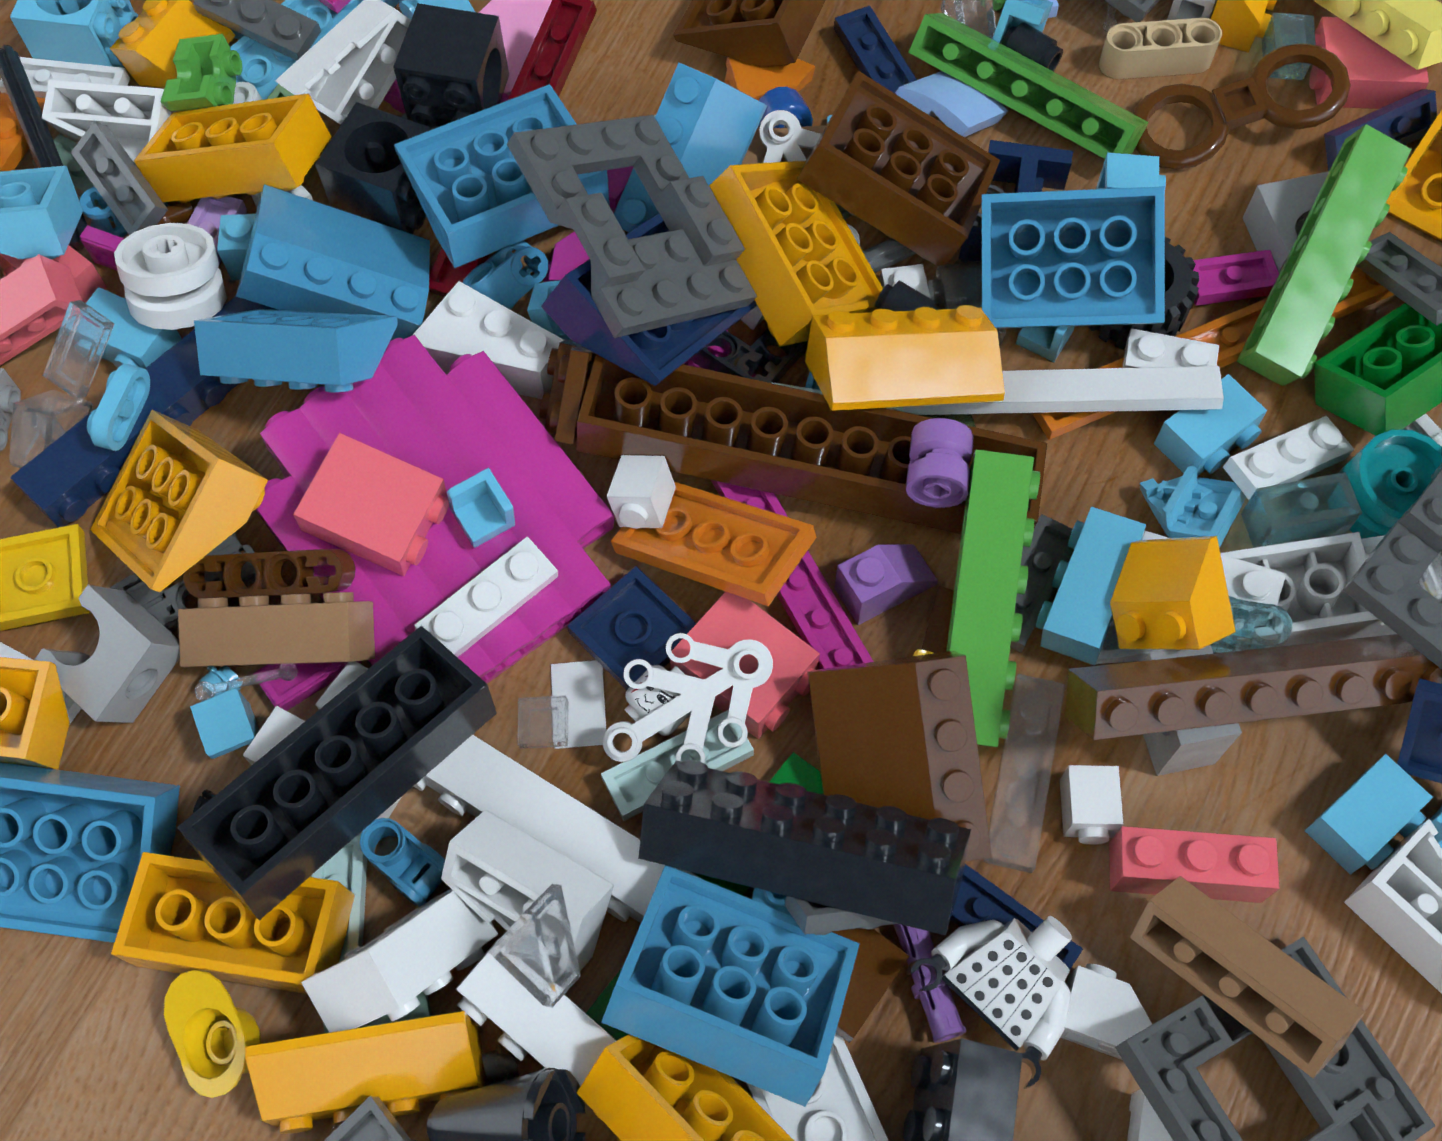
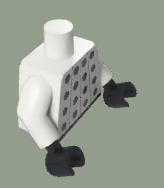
(1008, 981)

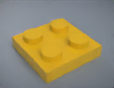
(42, 576)

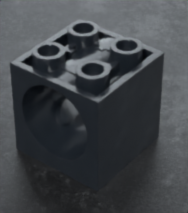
(450, 65)
(365, 172)

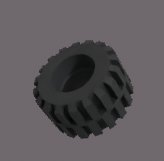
(1179, 297)

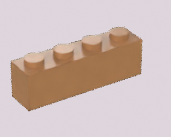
(276, 633)
(1247, 976)

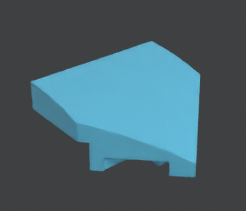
(1194, 505)

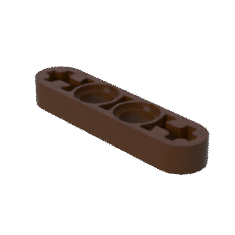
(268, 573)

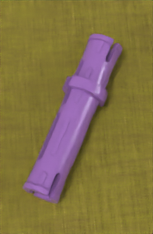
(937, 1003)

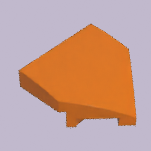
(758, 80)

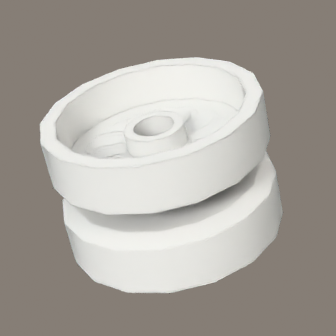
(170, 275)

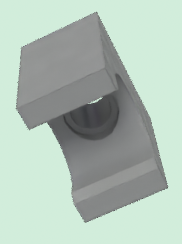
(1279, 212)
(127, 663)
(1188, 747)

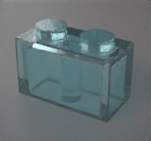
(1301, 510)

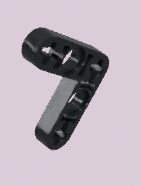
(745, 359)

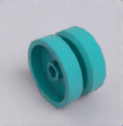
(1390, 477)

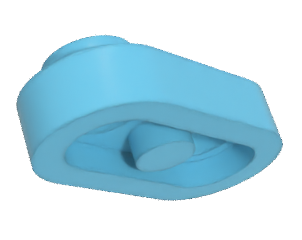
(119, 407)

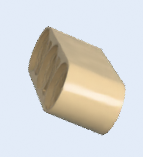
(1159, 48)

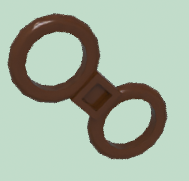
(1244, 103)

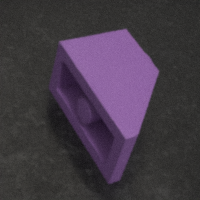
(882, 579)

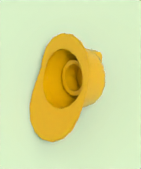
(208, 1032)

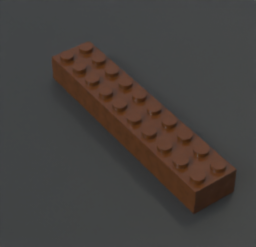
(772, 440)

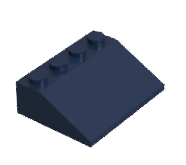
(645, 354)

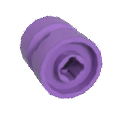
(939, 462)

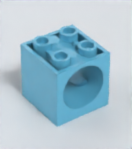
(72, 29)

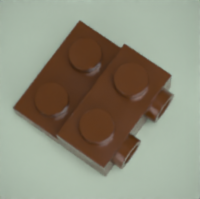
(571, 371)

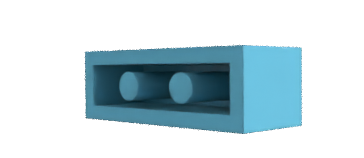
(1082, 607)

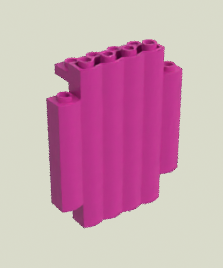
(452, 430)

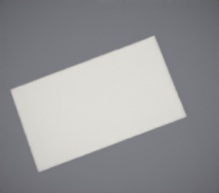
(584, 689)

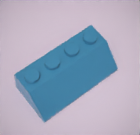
(707, 129)
(293, 347)

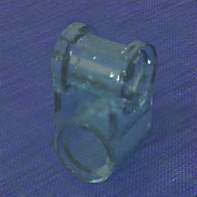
(1248, 616)

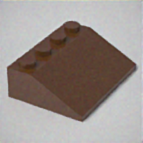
(750, 29)
(900, 170)
(903, 739)

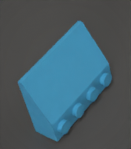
(473, 183)
(1074, 257)
(333, 262)
(76, 847)
(733, 986)

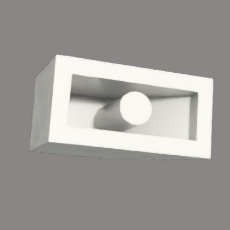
(1102, 1010)

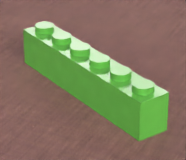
(1026, 86)
(1325, 256)
(989, 580)

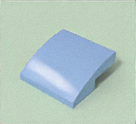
(954, 103)

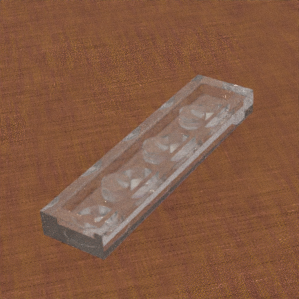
(1025, 773)

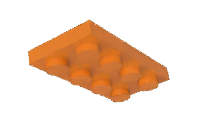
(721, 544)

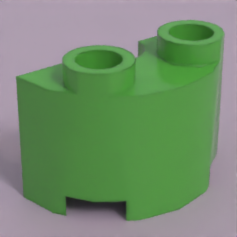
(204, 74)

